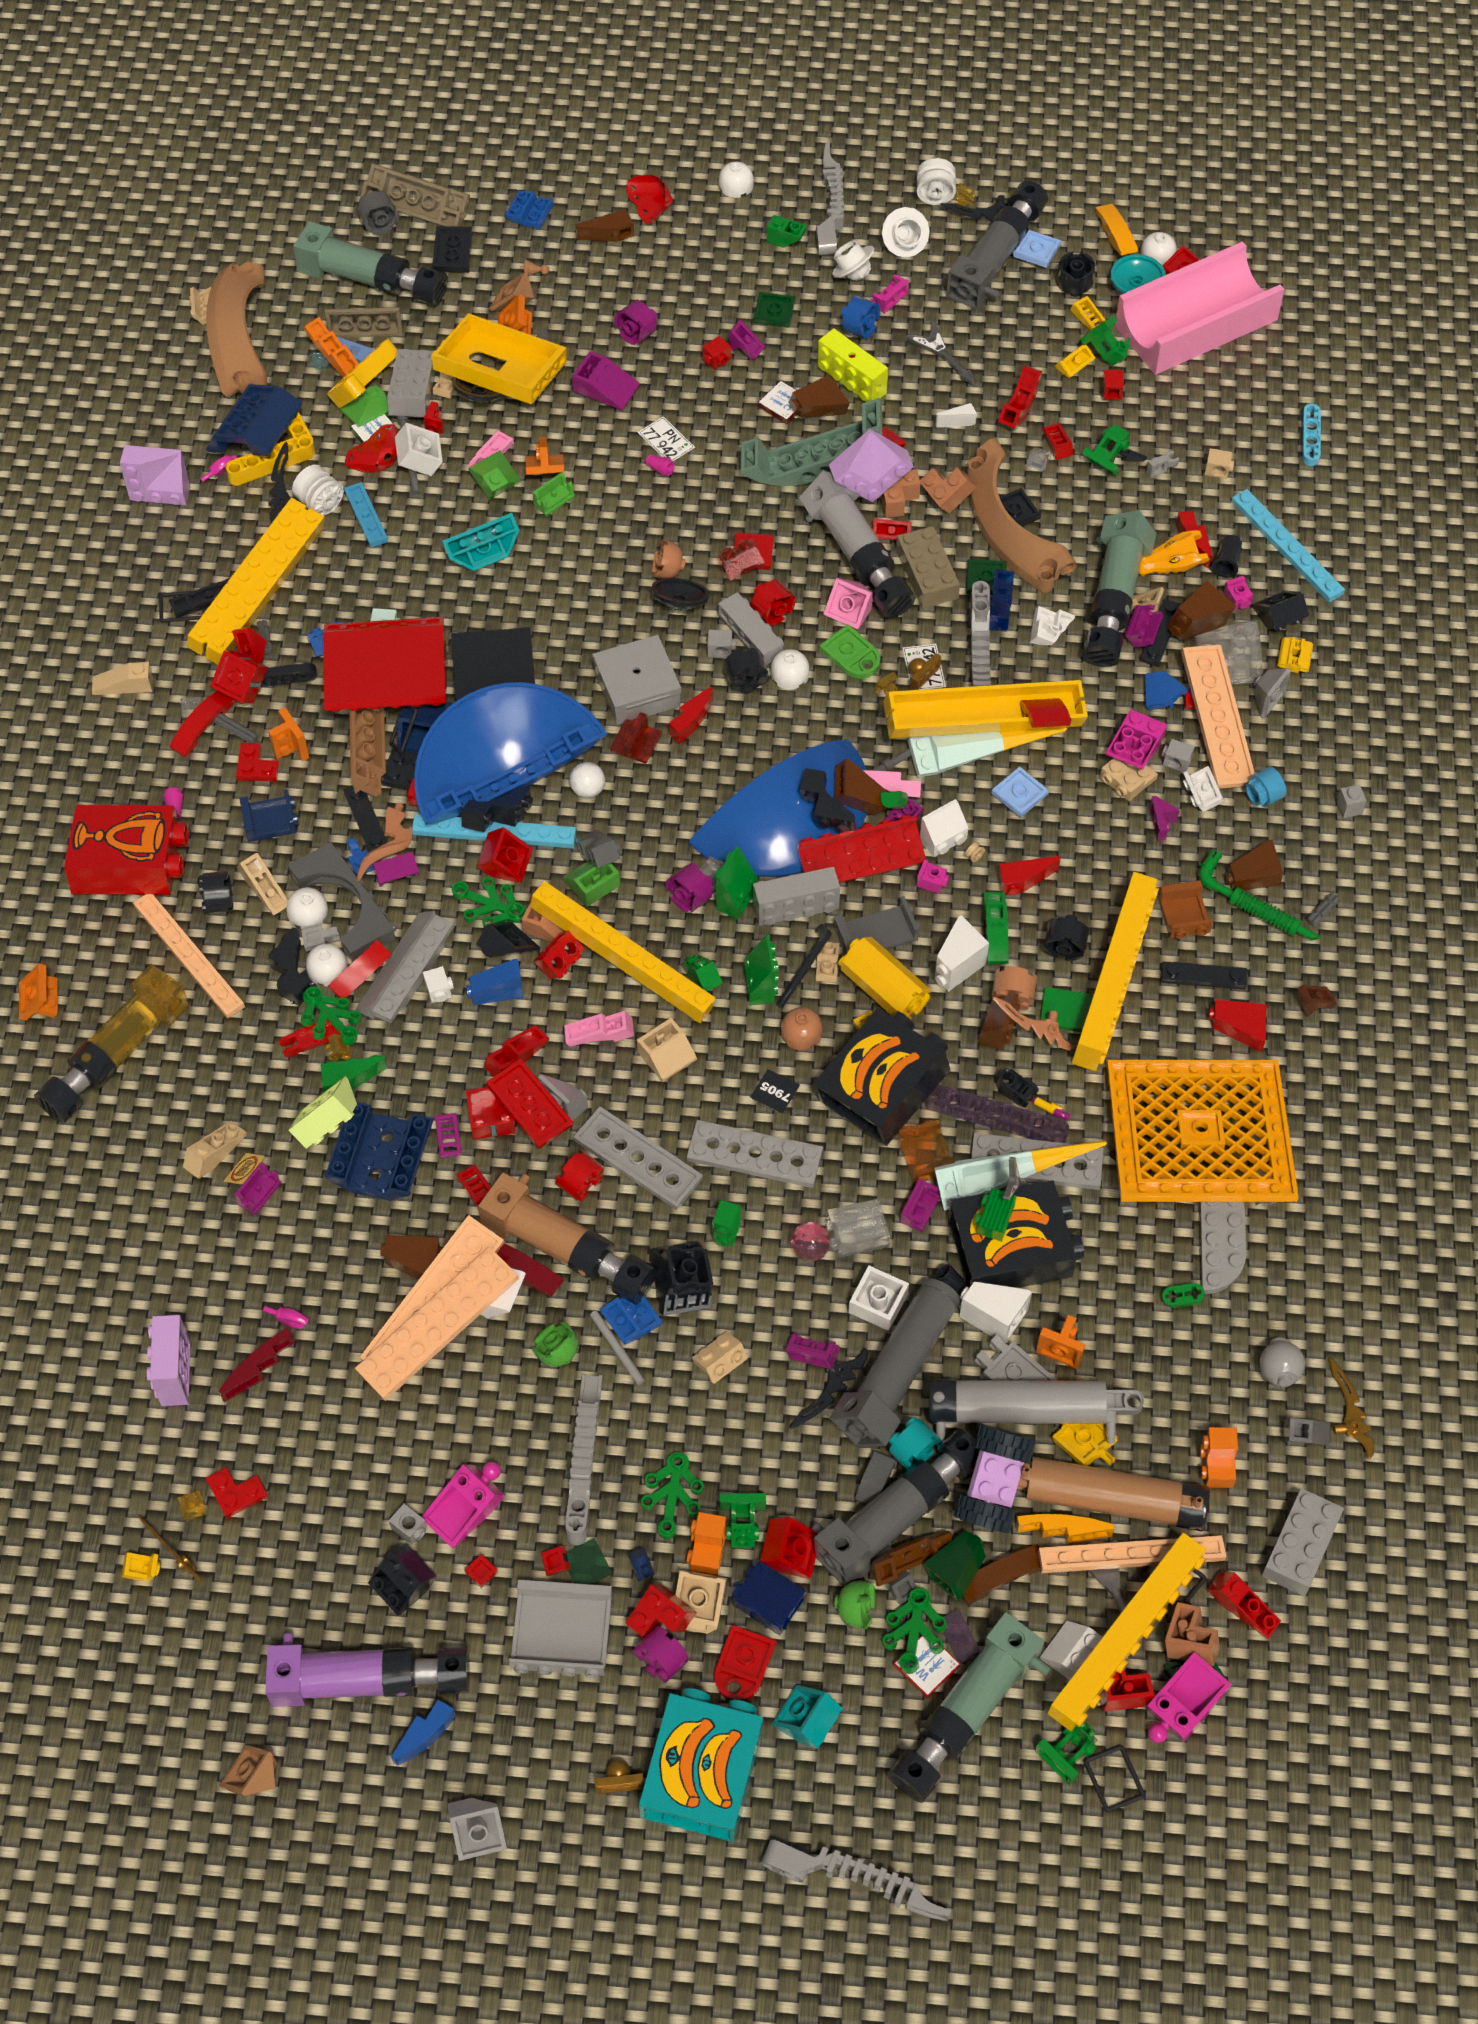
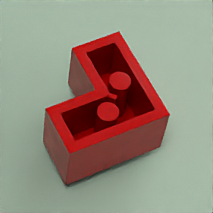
(658, 1608)
(1128, 1692)

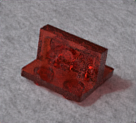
(741, 558)
(636, 739)

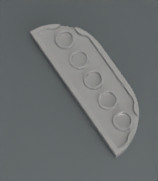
(1221, 1244)

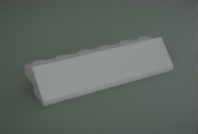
(405, 967)

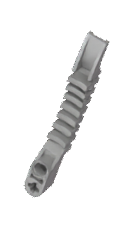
(826, 231)
(980, 634)
(582, 1460)
(797, 1864)

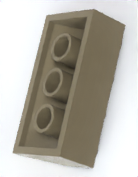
(365, 322)

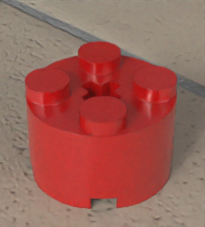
(772, 601)
(579, 1175)

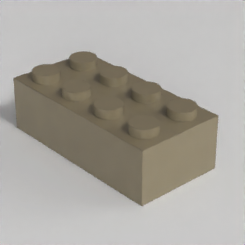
(927, 567)

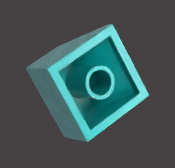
(807, 1715)

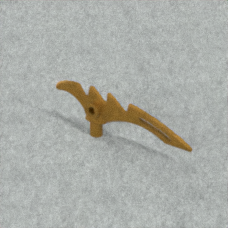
(1353, 1425)
(181, 1561)

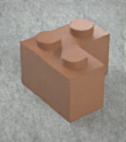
(904, 489)
(948, 491)
(1189, 1636)

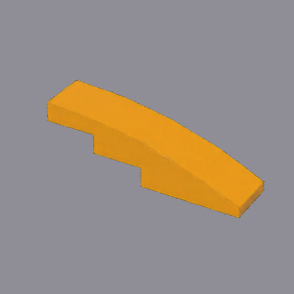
(1117, 229)
(1073, 1527)

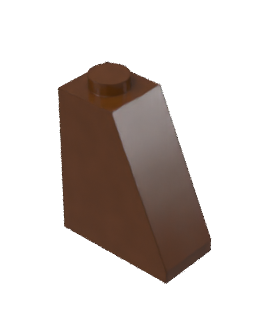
(819, 399)
(857, 789)
(1256, 869)
(410, 1253)

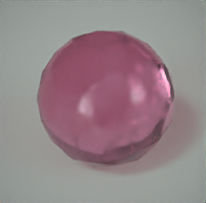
(810, 1241)

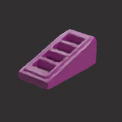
(444, 1119)

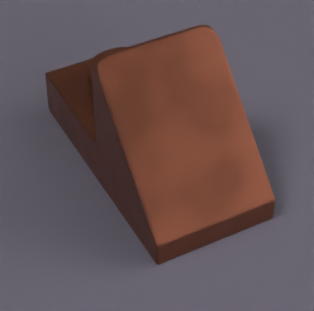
(1314, 997)

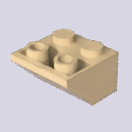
(666, 1049)

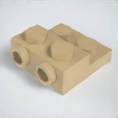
(1127, 779)

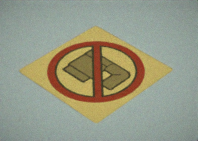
(244, 1168)

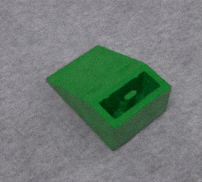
(734, 884)
(761, 973)

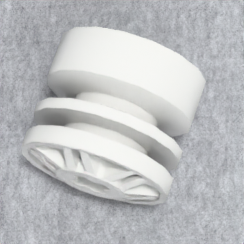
(317, 489)

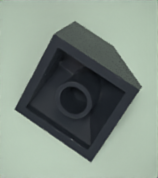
(504, 939)

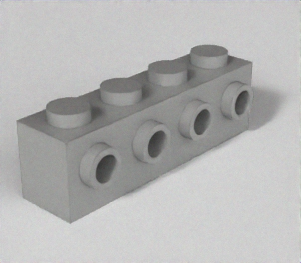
(750, 627)

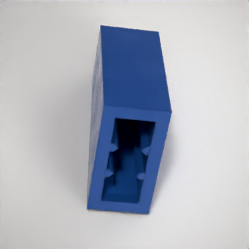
(496, 984)

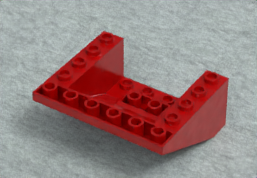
(384, 664)

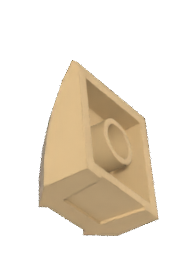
(705, 1596)

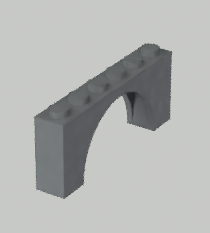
(328, 867)

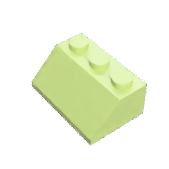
(324, 1114)

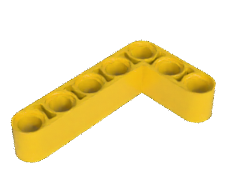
(353, 383)
(253, 466)

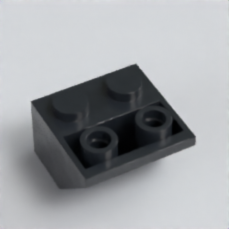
(402, 1579)

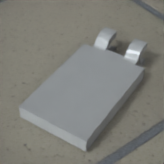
(1010, 1363)

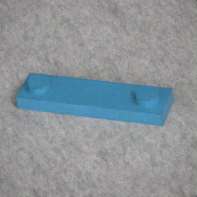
(365, 515)

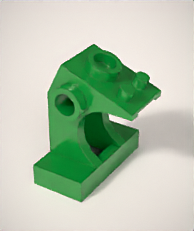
(1103, 332)
(1104, 458)
(742, 1507)
(1082, 1738)

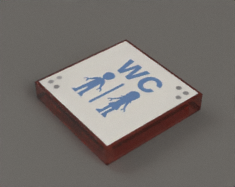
(777, 402)

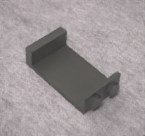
(887, 927)

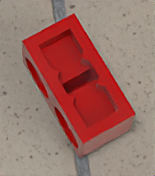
(556, 951)

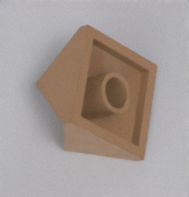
(509, 291)
(251, 1772)

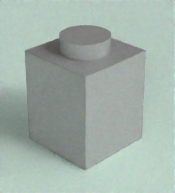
(1351, 801)

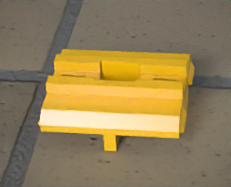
(1295, 647)

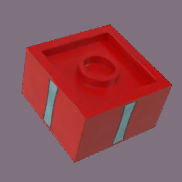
(238, 676)
(488, 1115)

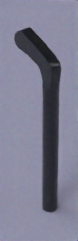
(825, 935)

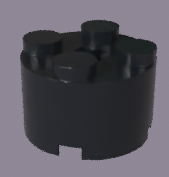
(1076, 273)
(746, 670)
(216, 892)
(1066, 938)

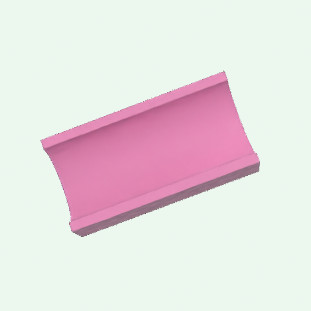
(1196, 309)

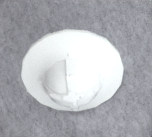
(905, 232)
(855, 263)

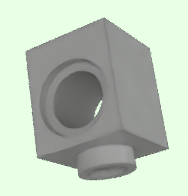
(720, 643)
(1178, 755)
(403, 1516)

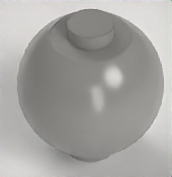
(1282, 1363)

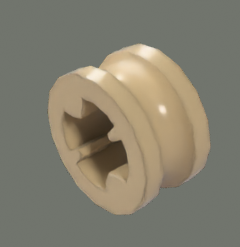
(975, 852)

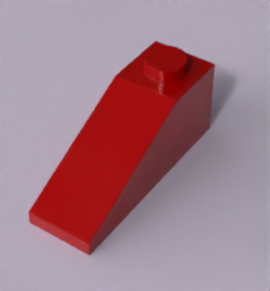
(1022, 875)

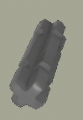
(264, 632)
(1323, 909)

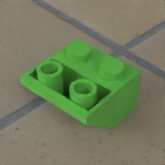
(592, 882)

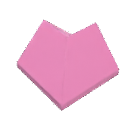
(849, 602)

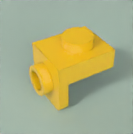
(140, 1567)

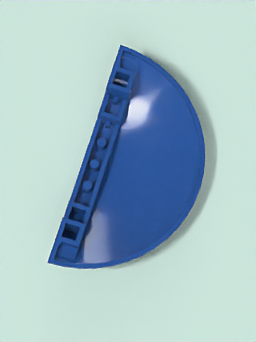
(498, 744)
(771, 818)

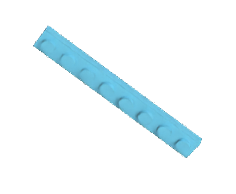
(1288, 545)
(528, 832)

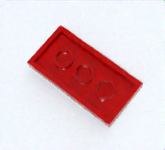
(529, 1103)

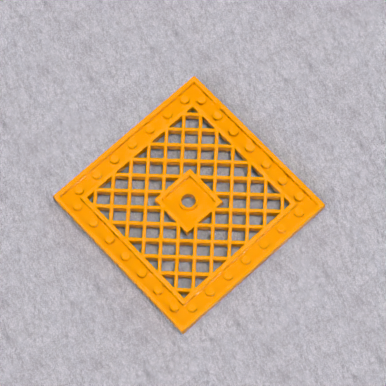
(1139, 1186)

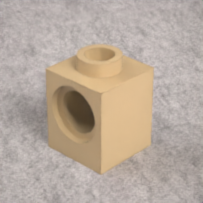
(1219, 463)

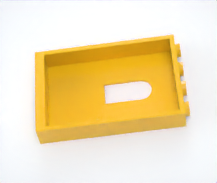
(529, 359)

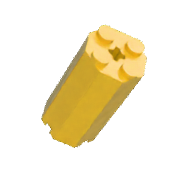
(884, 977)

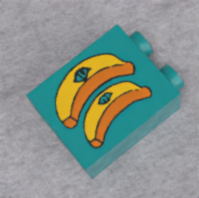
(702, 1765)

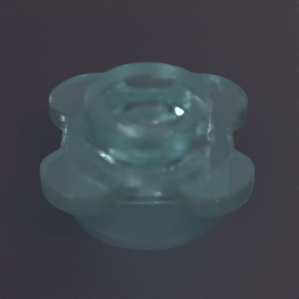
(319, 361)

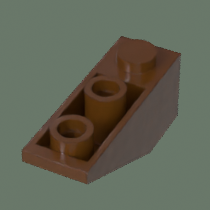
(610, 227)

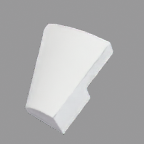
(1049, 625)

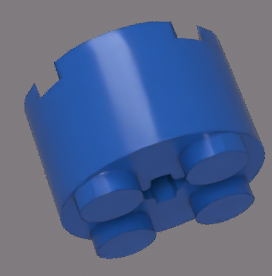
(860, 317)

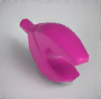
(218, 467)
(288, 1317)

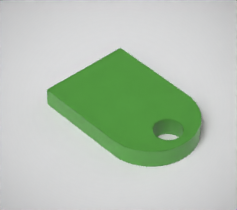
(851, 652)

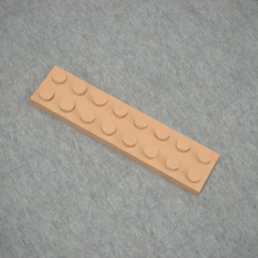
(1218, 715)
(459, 1252)
(437, 1323)

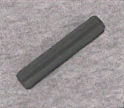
(236, 728)

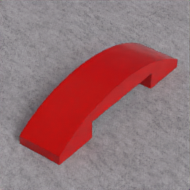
(199, 719)

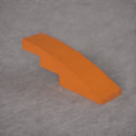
(329, 345)

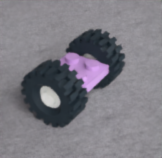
(995, 1478)

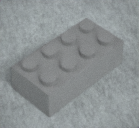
(411, 383)
(796, 896)
(1302, 1542)

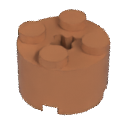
(1015, 981)

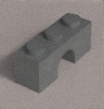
(598, 848)

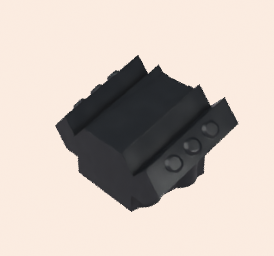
(682, 1278)

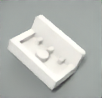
(1204, 789)

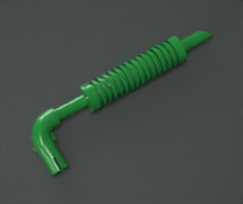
(1253, 905)

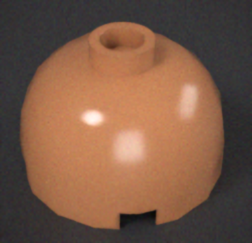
(668, 560)
(801, 1029)

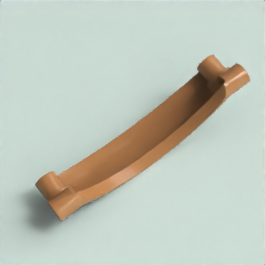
(227, 330)
(1026, 554)

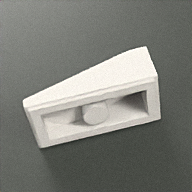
(959, 416)

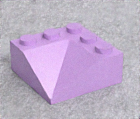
(871, 465)
(155, 475)
(169, 1360)

